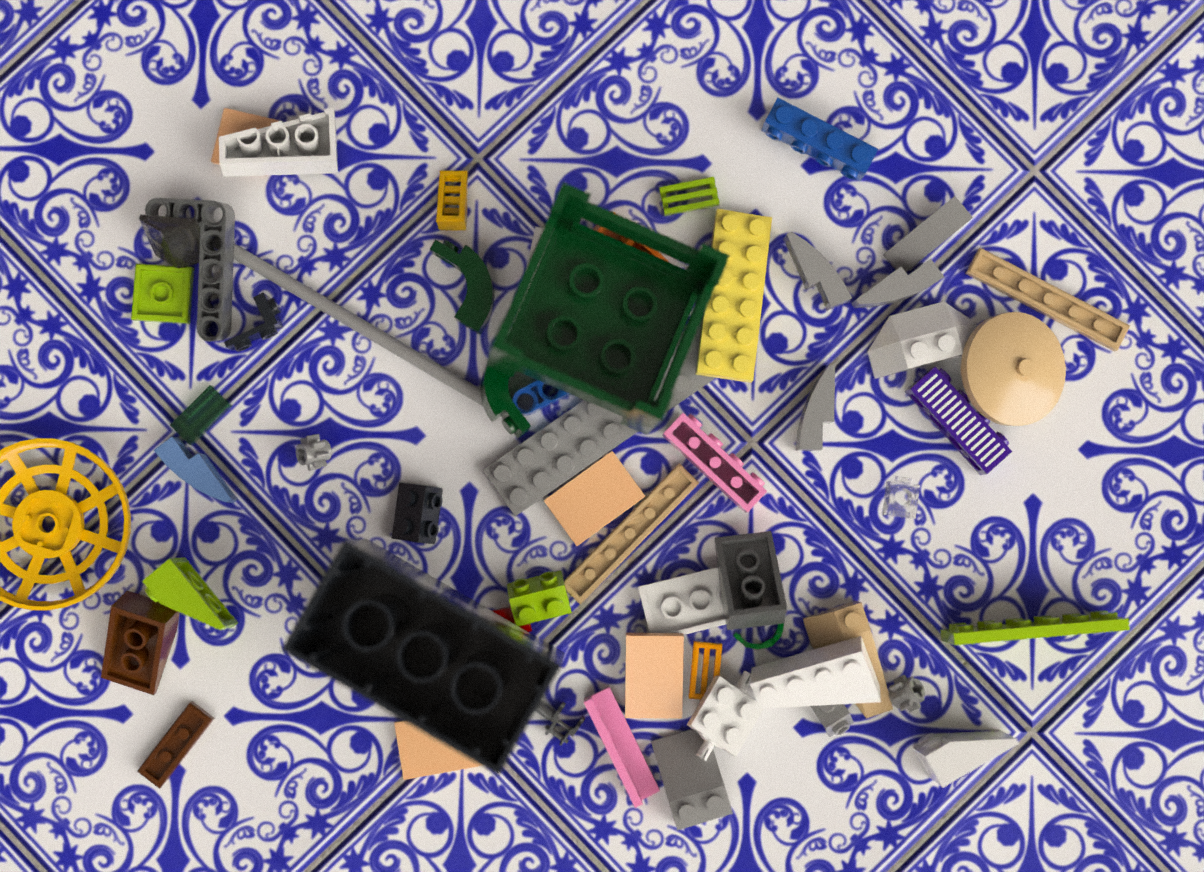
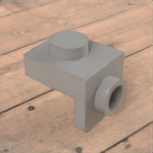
(834, 718)

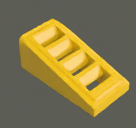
(452, 218)

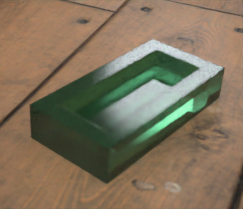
(201, 415)

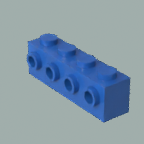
(819, 140)

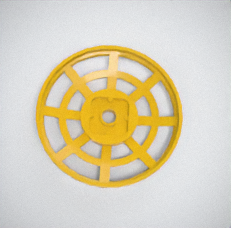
(68, 523)

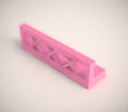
(621, 745)

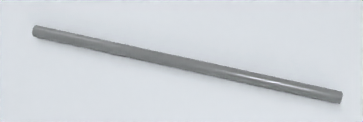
(354, 322)

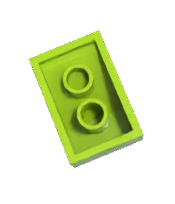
(184, 590)

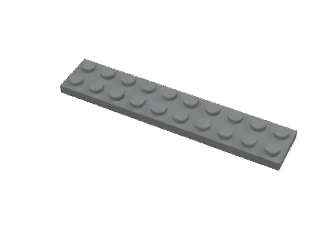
(575, 443)

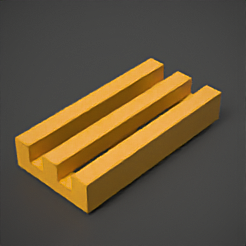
(694, 664)

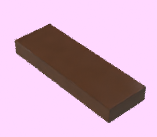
(175, 744)

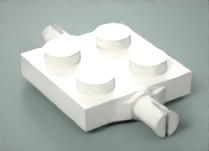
(725, 716)

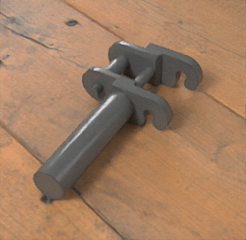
(551, 715)

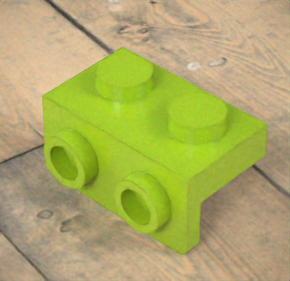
(538, 598)

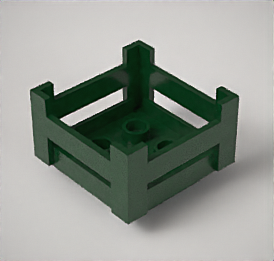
(606, 313)

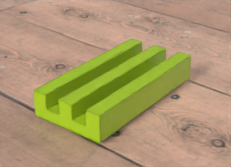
(685, 186)

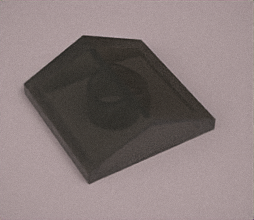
(173, 239)

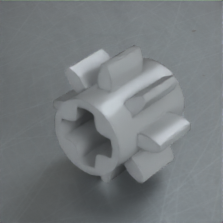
(313, 452)
(906, 693)

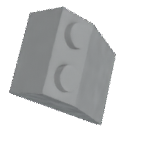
(691, 784)

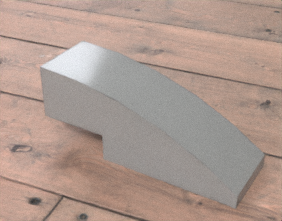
(928, 235)
(817, 272)
(900, 286)
(817, 411)

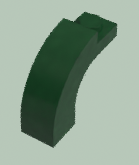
(479, 299)
(498, 402)

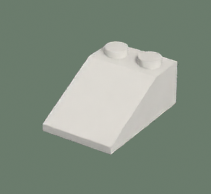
(956, 754)

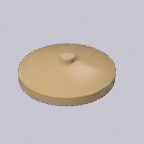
(1013, 369)

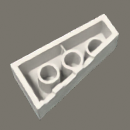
(283, 148)
(818, 677)

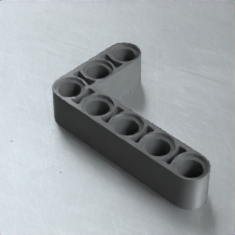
(208, 259)

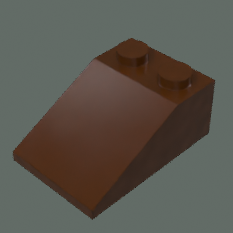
(138, 642)

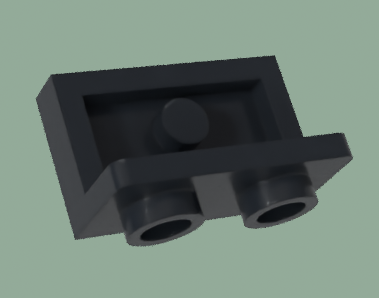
(417, 513)

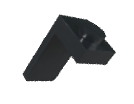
(269, 311)

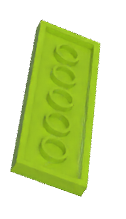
(1041, 627)

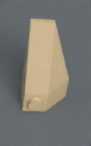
(844, 624)

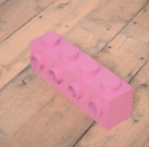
(710, 459)

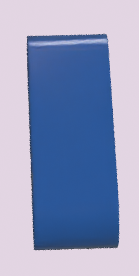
(540, 401)

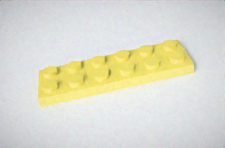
(735, 307)

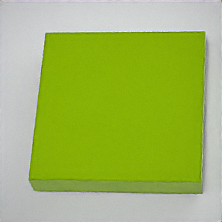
(162, 294)

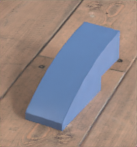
(194, 470)

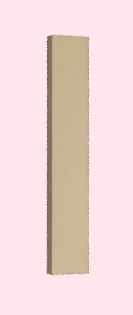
(1047, 299)
(630, 533)

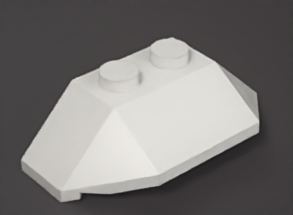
(919, 339)

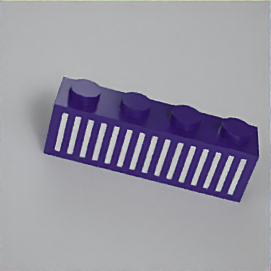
(959, 421)

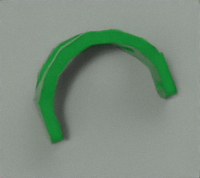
(777, 635)

